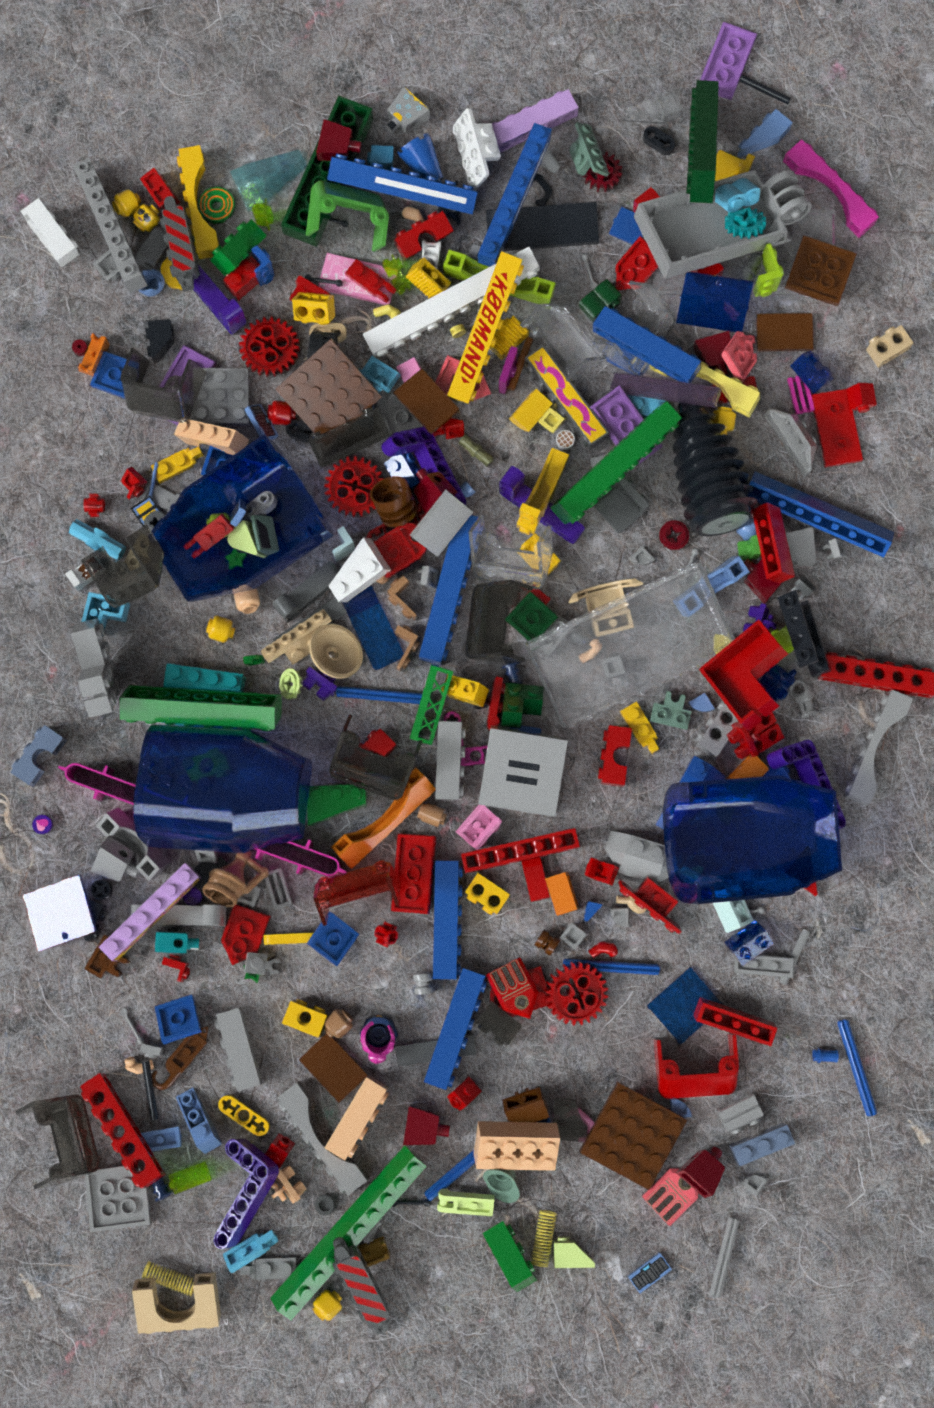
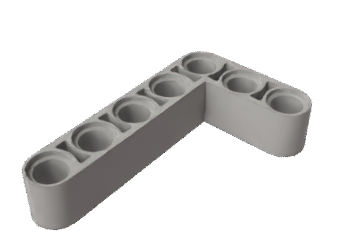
(192, 915)

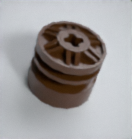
(394, 501)

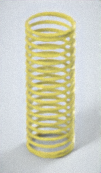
(540, 1236)
(146, 1271)

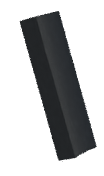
(552, 226)

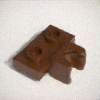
(100, 963)

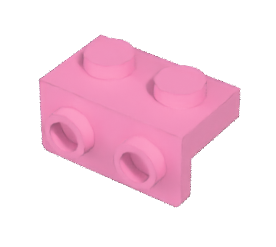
(479, 827)

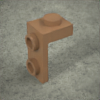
(397, 587)
(407, 634)

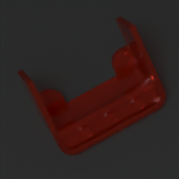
(354, 886)

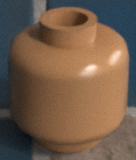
(338, 1023)

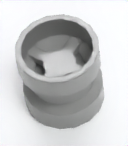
(423, 984)

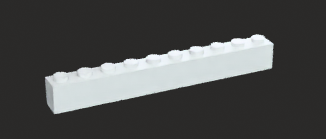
(440, 308)

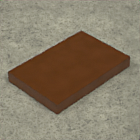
(784, 332)
(426, 401)
(333, 1067)

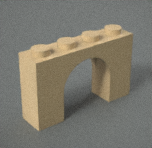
(154, 1317)

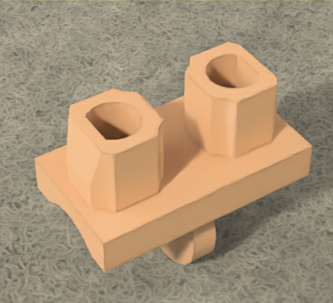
(292, 1192)

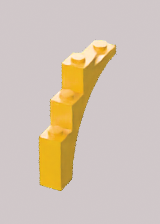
(544, 489)

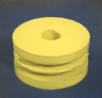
(458, 331)

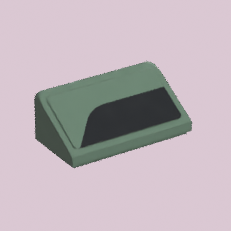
(265, 534)

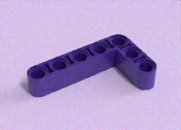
(226, 311)
(426, 451)
(514, 490)
(808, 765)
(248, 1192)

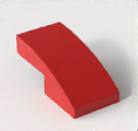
(451, 429)
(535, 879)

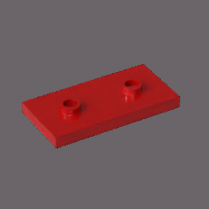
(836, 428)
(415, 871)

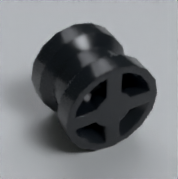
(98, 887)

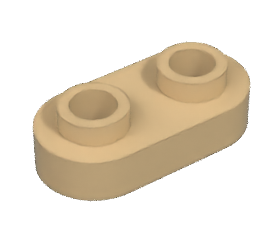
(331, 327)

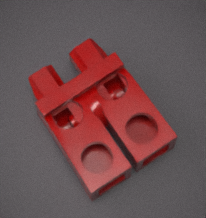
(757, 739)

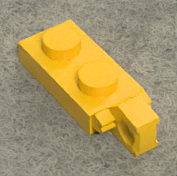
(177, 463)
(640, 726)

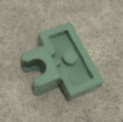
(671, 712)

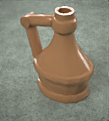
(228, 882)

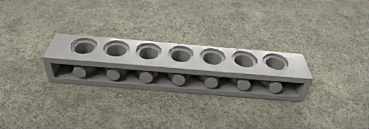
(110, 225)

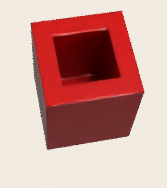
(861, 397)

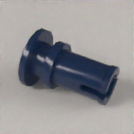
(513, 672)
(161, 1190)

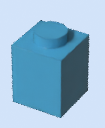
(381, 155)

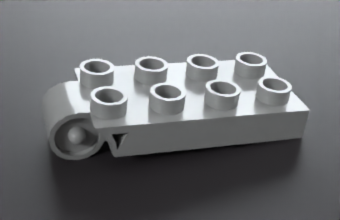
(694, 234)

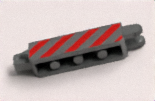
(180, 244)
(361, 1284)

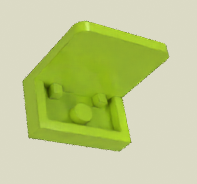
(770, 281)

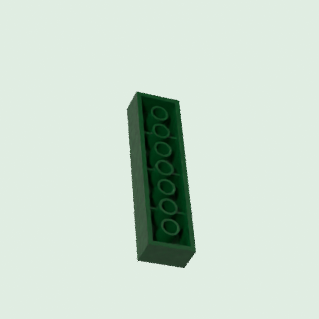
(702, 141)
(294, 224)

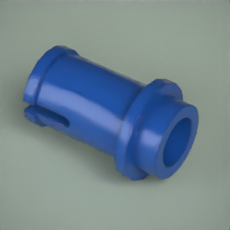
(825, 1055)

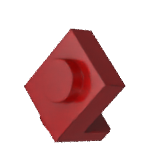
(134, 483)
(601, 871)
(175, 962)
(464, 1094)
(280, 1149)

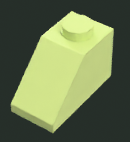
(243, 539)
(570, 1255)

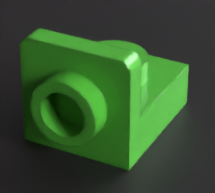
(749, 548)

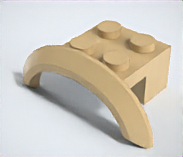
(603, 593)

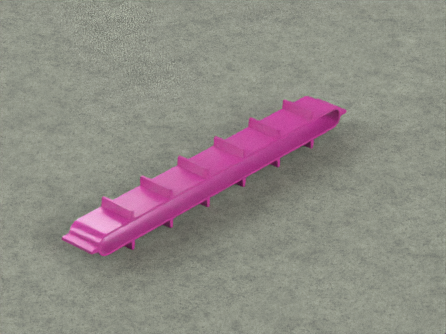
(108, 772)

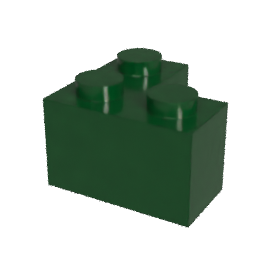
(521, 700)

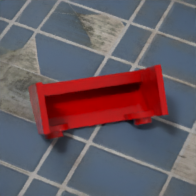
(673, 1085)

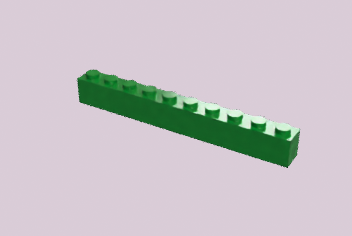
(352, 1227)

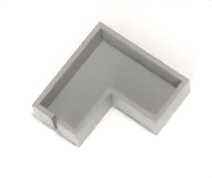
(97, 669)

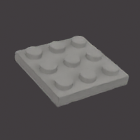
(223, 397)
(116, 1200)

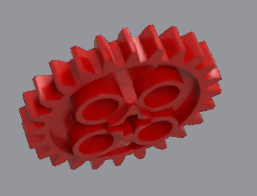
(279, 334)
(349, 502)
(592, 985)

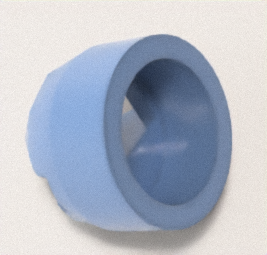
(466, 489)

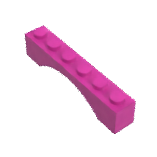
(806, 162)

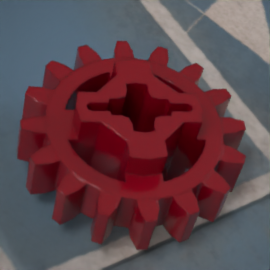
(601, 181)

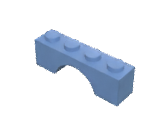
(727, 573)

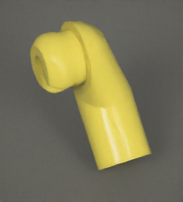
(386, 310)

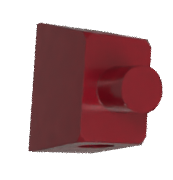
(336, 140)
(710, 350)
(431, 488)
(757, 581)
(423, 1127)
(703, 1171)

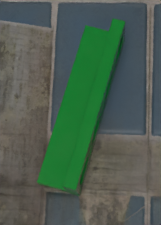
(424, 703)

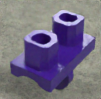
(761, 612)
(322, 680)

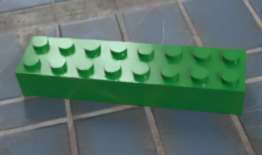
(614, 464)
(200, 707)

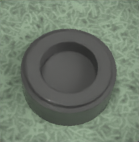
(325, 1204)

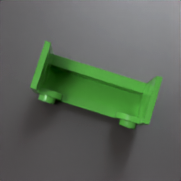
(327, 195)

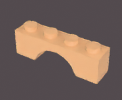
(200, 433)

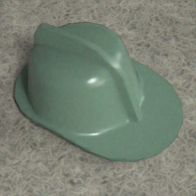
(502, 1184)

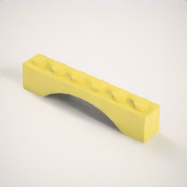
(741, 397)

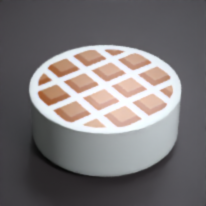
(565, 439)

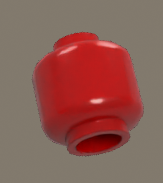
(280, 413)

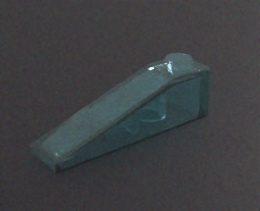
(266, 177)

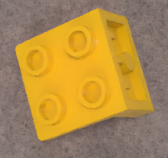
(729, 165)

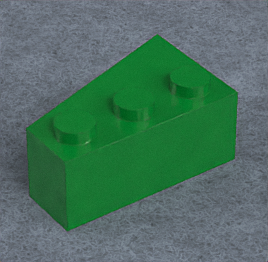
(237, 247)
(332, 801)
(510, 1256)

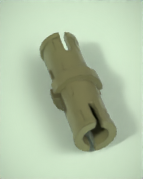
(476, 450)

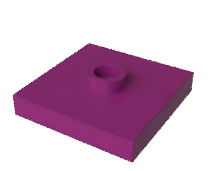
(508, 370)

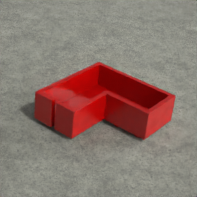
(736, 674)

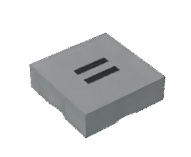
(523, 771)

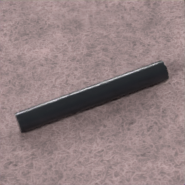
(764, 89)
(149, 1090)

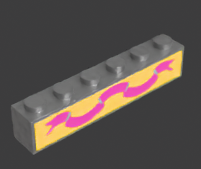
(567, 398)

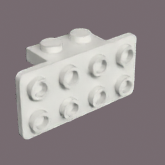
(476, 146)

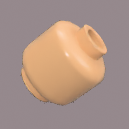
(247, 601)

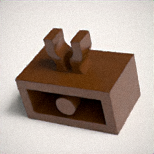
(526, 1106)

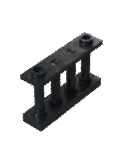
(804, 634)

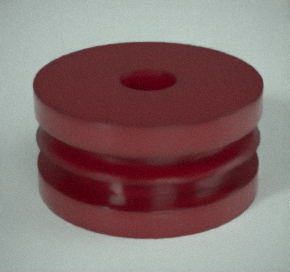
(76, 347)

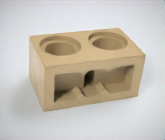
(891, 348)

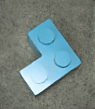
(98, 608)

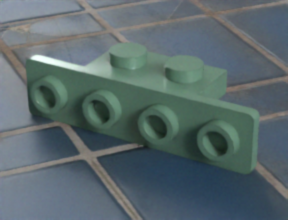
(586, 152)

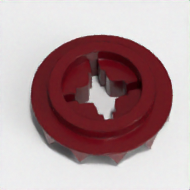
(677, 527)

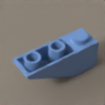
(769, 133)
(198, 1121)

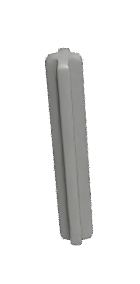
(724, 1257)

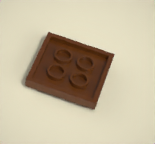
(820, 270)

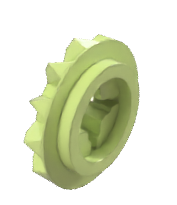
(286, 689)

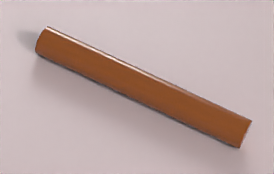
(520, 363)

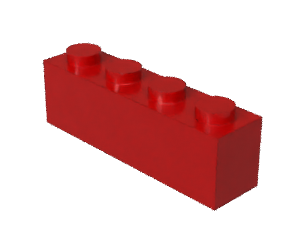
(773, 543)
(735, 1021)

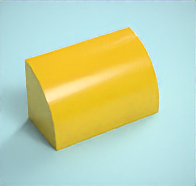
(530, 410)

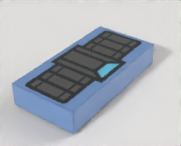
(260, 421)
(238, 512)
(649, 1272)

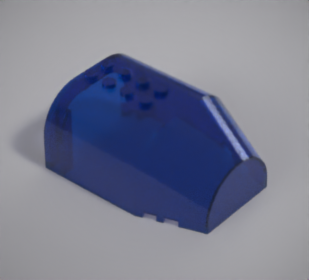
(244, 476)
(218, 790)
(749, 838)

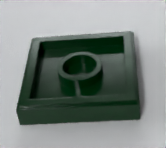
(531, 617)

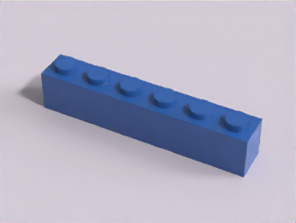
(646, 346)
(446, 920)
(454, 1029)

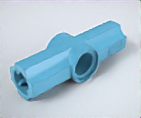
(97, 538)

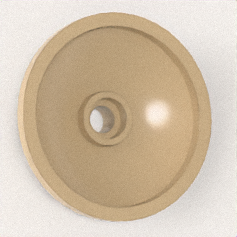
(343, 648)

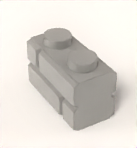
(740, 1113)

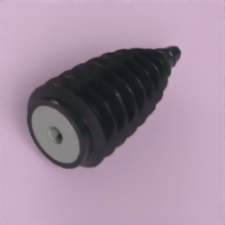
(709, 475)

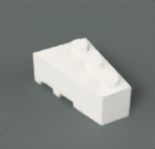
(50, 233)
(359, 571)

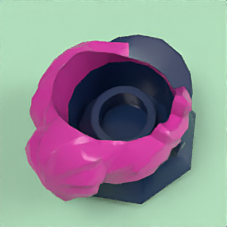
(378, 1037)

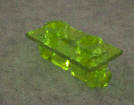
(263, 214)
(394, 267)
(189, 1177)

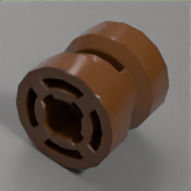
(542, 941)

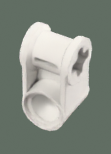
(432, 252)

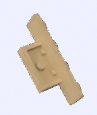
(296, 642)

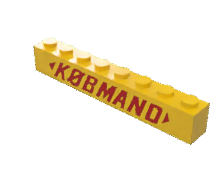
(485, 327)

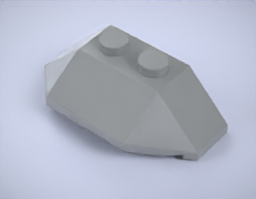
(794, 437)
(637, 856)

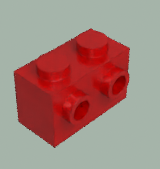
(242, 278)

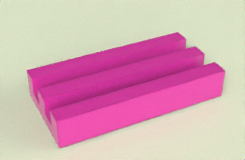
(790, 381)

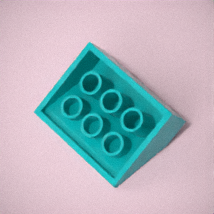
(199, 678)

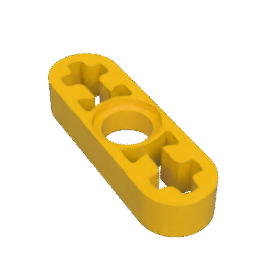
(287, 938)
(228, 1111)

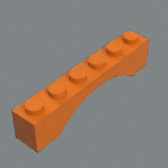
(356, 845)

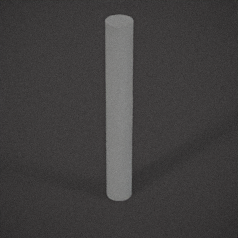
(797, 951)

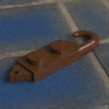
(182, 1058)

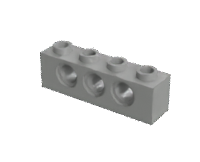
(706, 742)

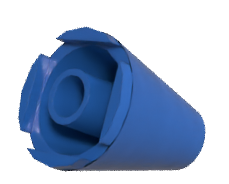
(421, 157)

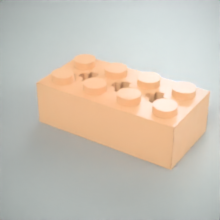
(356, 1118)
(516, 1145)

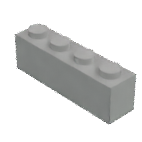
(449, 761)
(239, 1049)

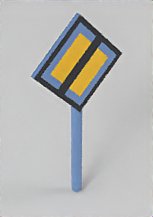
(147, 505)

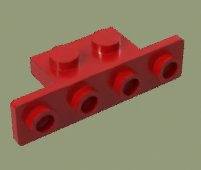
(655, 899)

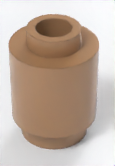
(432, 814)

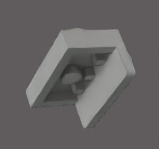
(107, 267)

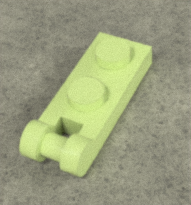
(465, 1203)

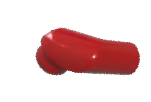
(603, 947)

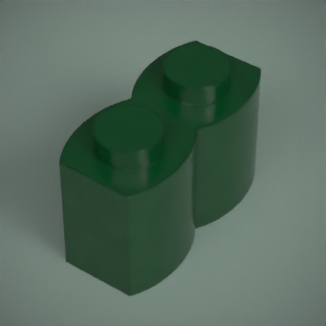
(603, 295)

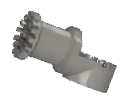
(804, 699)

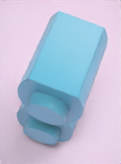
(736, 195)

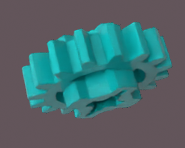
(745, 223)

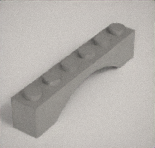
(863, 783)
(346, 1172)

